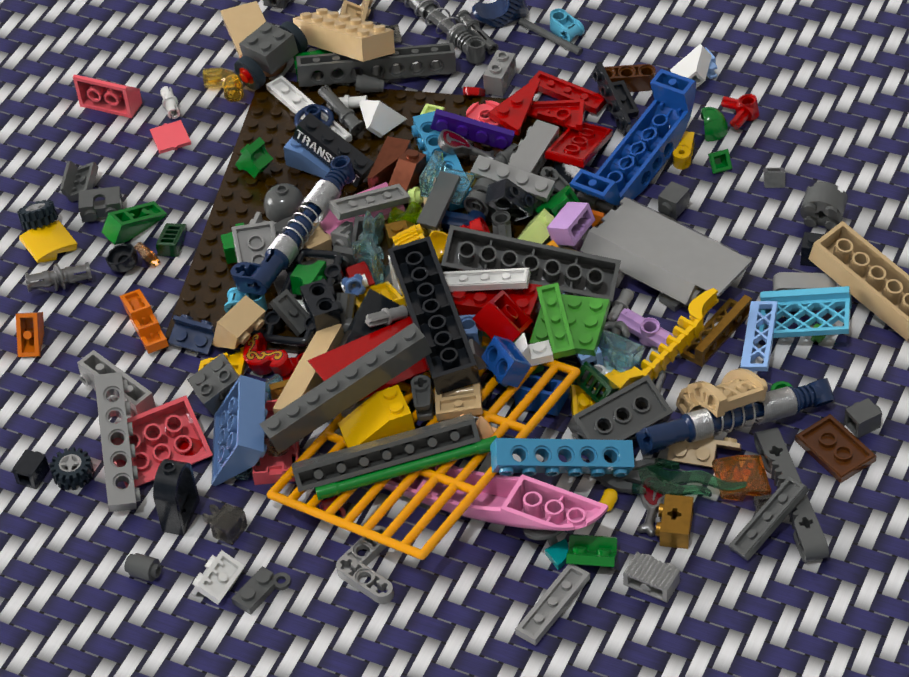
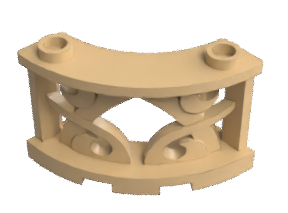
(736, 390)

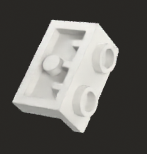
(218, 578)

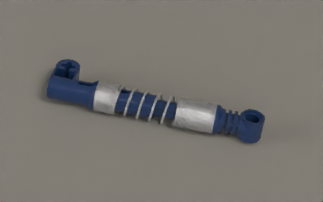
(258, 278)
(703, 424)

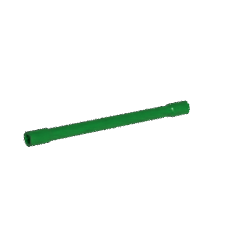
(338, 487)

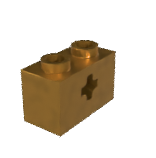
(675, 521)

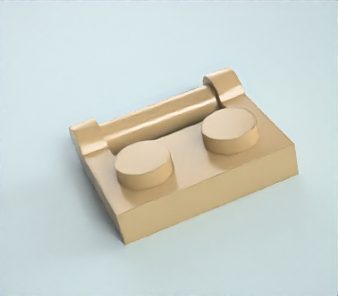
(459, 402)

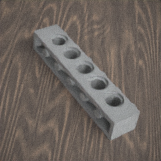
(117, 498)

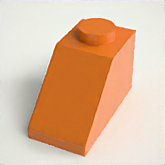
(29, 333)

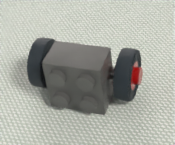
(267, 51)

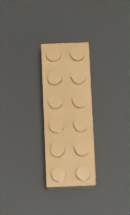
(346, 35)
(867, 272)

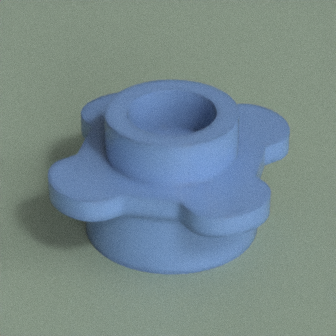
(357, 280)

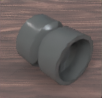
(477, 196)

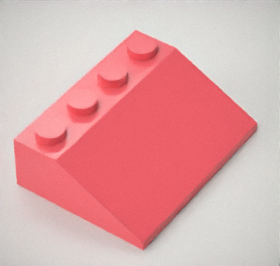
(158, 437)

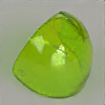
(411, 214)

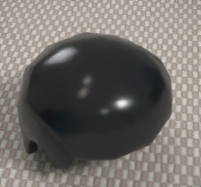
(122, 258)

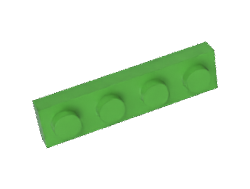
(556, 320)

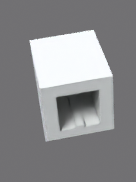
(694, 65)

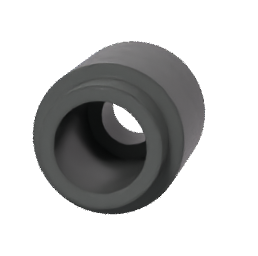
(143, 567)

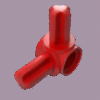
(745, 107)

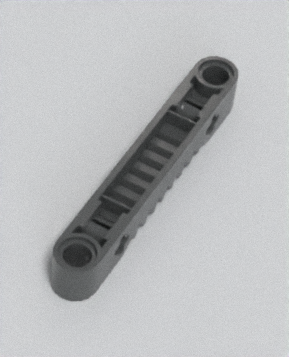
(778, 462)

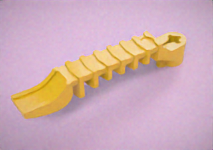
(682, 337)

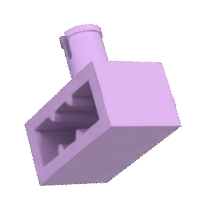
(571, 224)

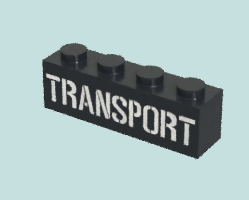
(328, 145)

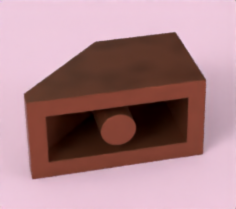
(408, 169)

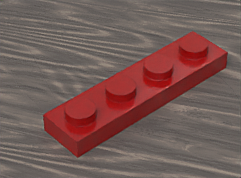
(565, 90)

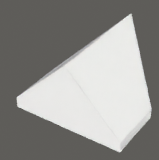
(379, 117)

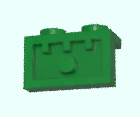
(592, 550)

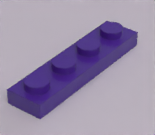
(472, 129)

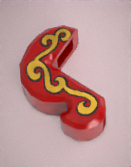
(265, 361)

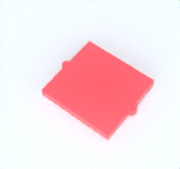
(170, 136)

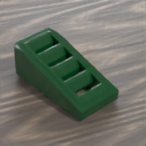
(171, 243)
(604, 382)

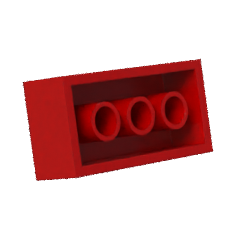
(473, 301)

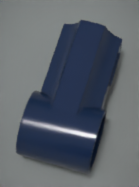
(460, 219)

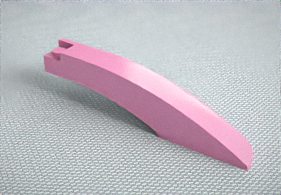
(514, 502)

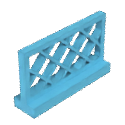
(805, 302)

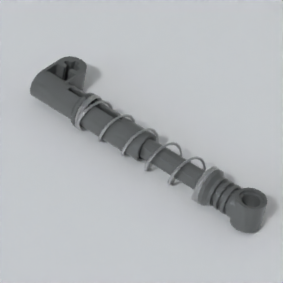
(458, 34)

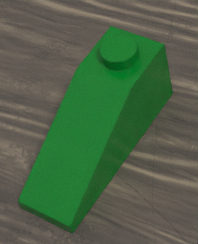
(131, 221)

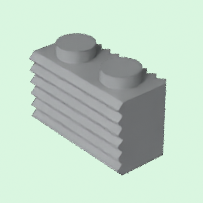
(652, 576)

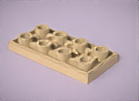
(242, 21)

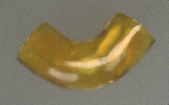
(225, 79)

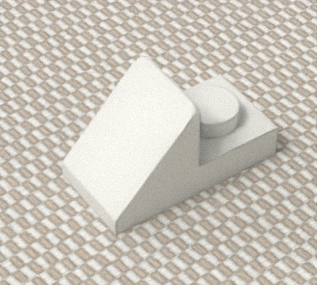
(535, 353)

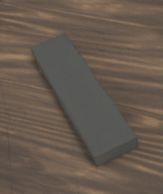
(768, 518)

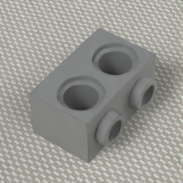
(499, 73)

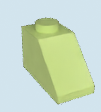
(536, 230)

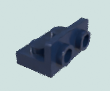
(192, 335)

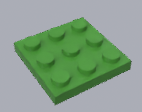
(585, 319)

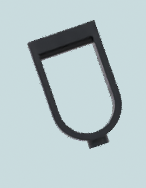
(173, 494)

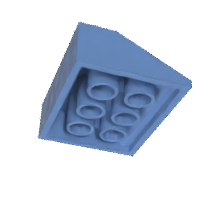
(237, 430)

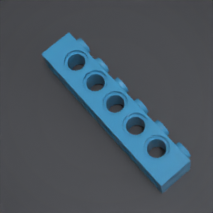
(428, 142)
(618, 450)

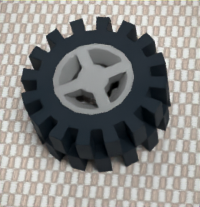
(37, 214)
(63, 466)

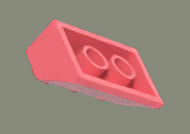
(107, 96)

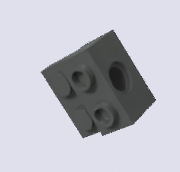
(214, 382)

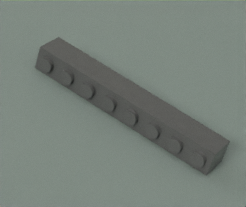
(346, 388)
(385, 452)

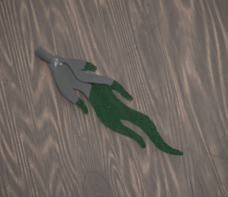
(653, 476)

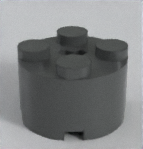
(823, 205)

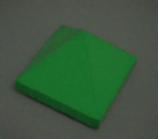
(720, 161)

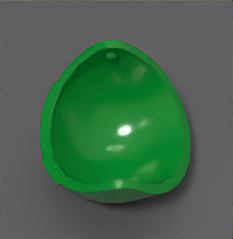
(714, 124)

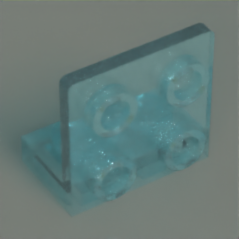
(431, 172)

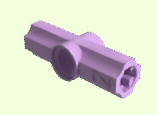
(645, 328)

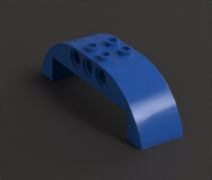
(645, 145)

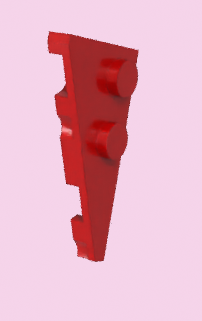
(514, 110)
(560, 112)

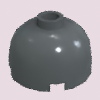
(282, 202)

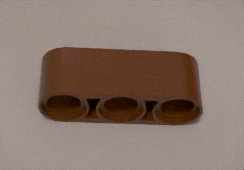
(635, 76)

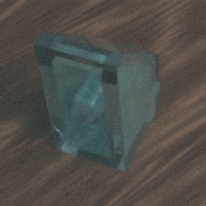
(619, 351)

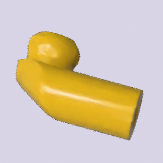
(609, 498)

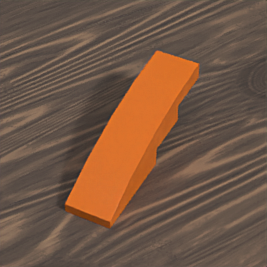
(144, 321)

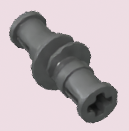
(58, 276)

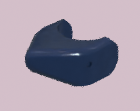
(500, 12)

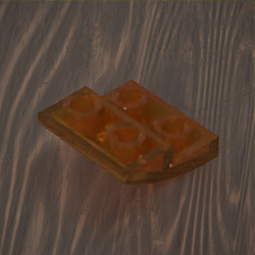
(740, 469)

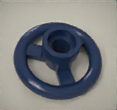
(316, 111)

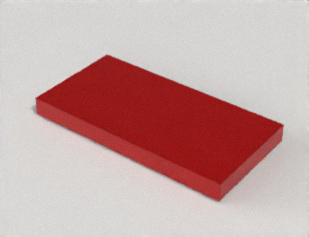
(577, 146)

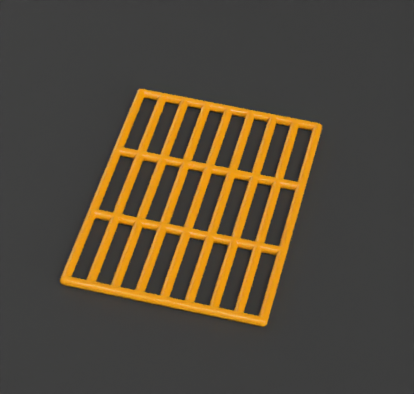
(434, 476)

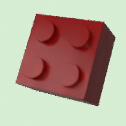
(502, 318)

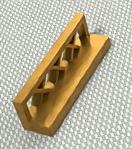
(720, 333)

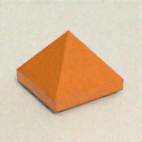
(598, 217)

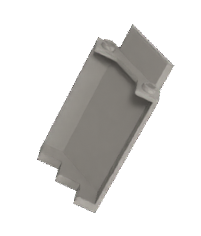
(664, 252)

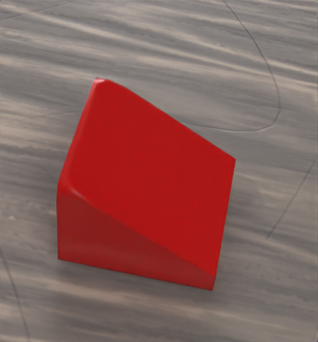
(360, 268)

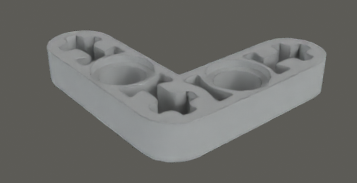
(360, 569)

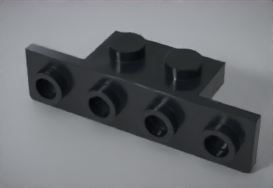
(617, 97)

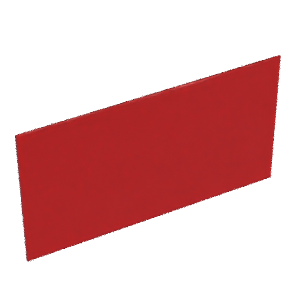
(340, 357)

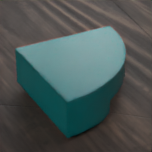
(557, 553)

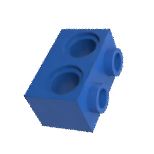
(505, 361)

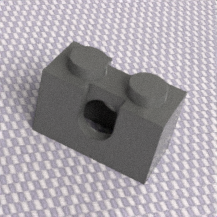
(91, 209)

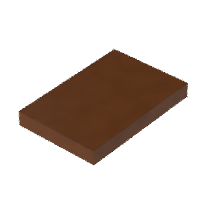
(835, 448)

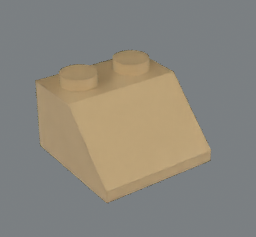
(238, 324)

